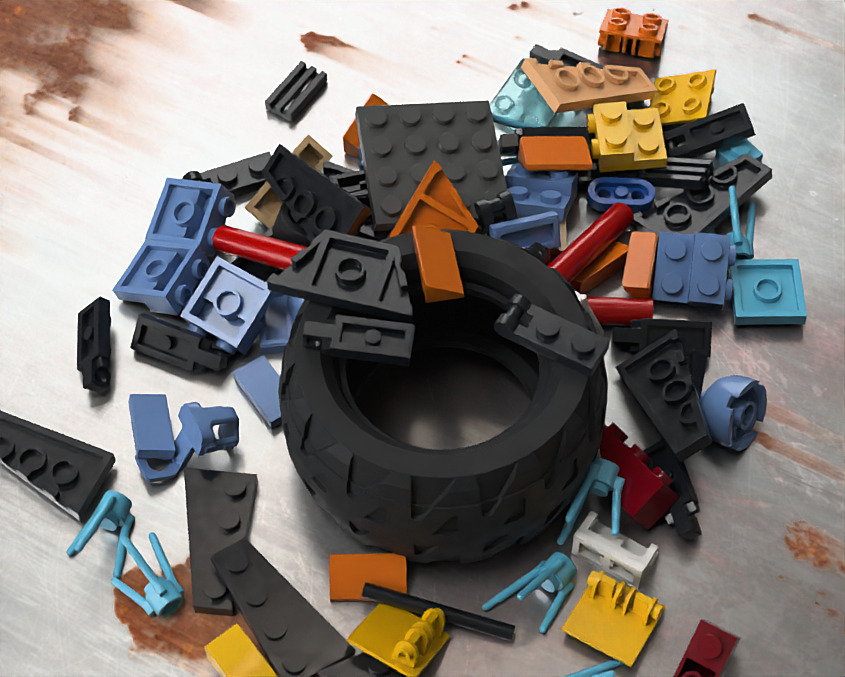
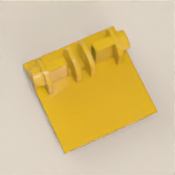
(683, 97)
(613, 618)
(401, 637)

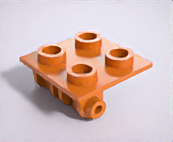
(622, 23)

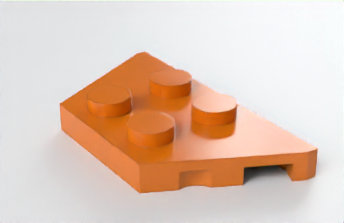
(435, 206)

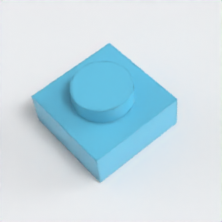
(737, 149)

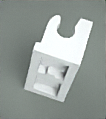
(612, 553)

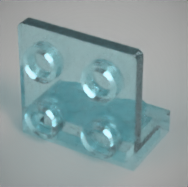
(522, 101)

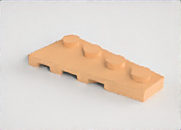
(584, 85)

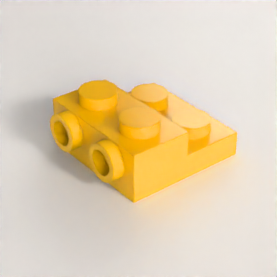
(626, 137)

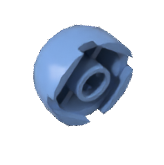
(732, 409)

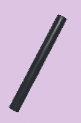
(452, 615)

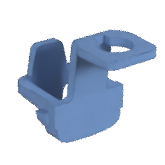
(197, 437)

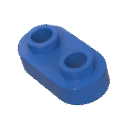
(620, 190)

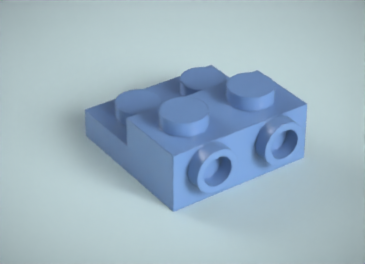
(541, 190)
(191, 213)
(693, 269)
(163, 275)
(228, 306)

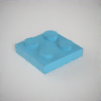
(767, 292)

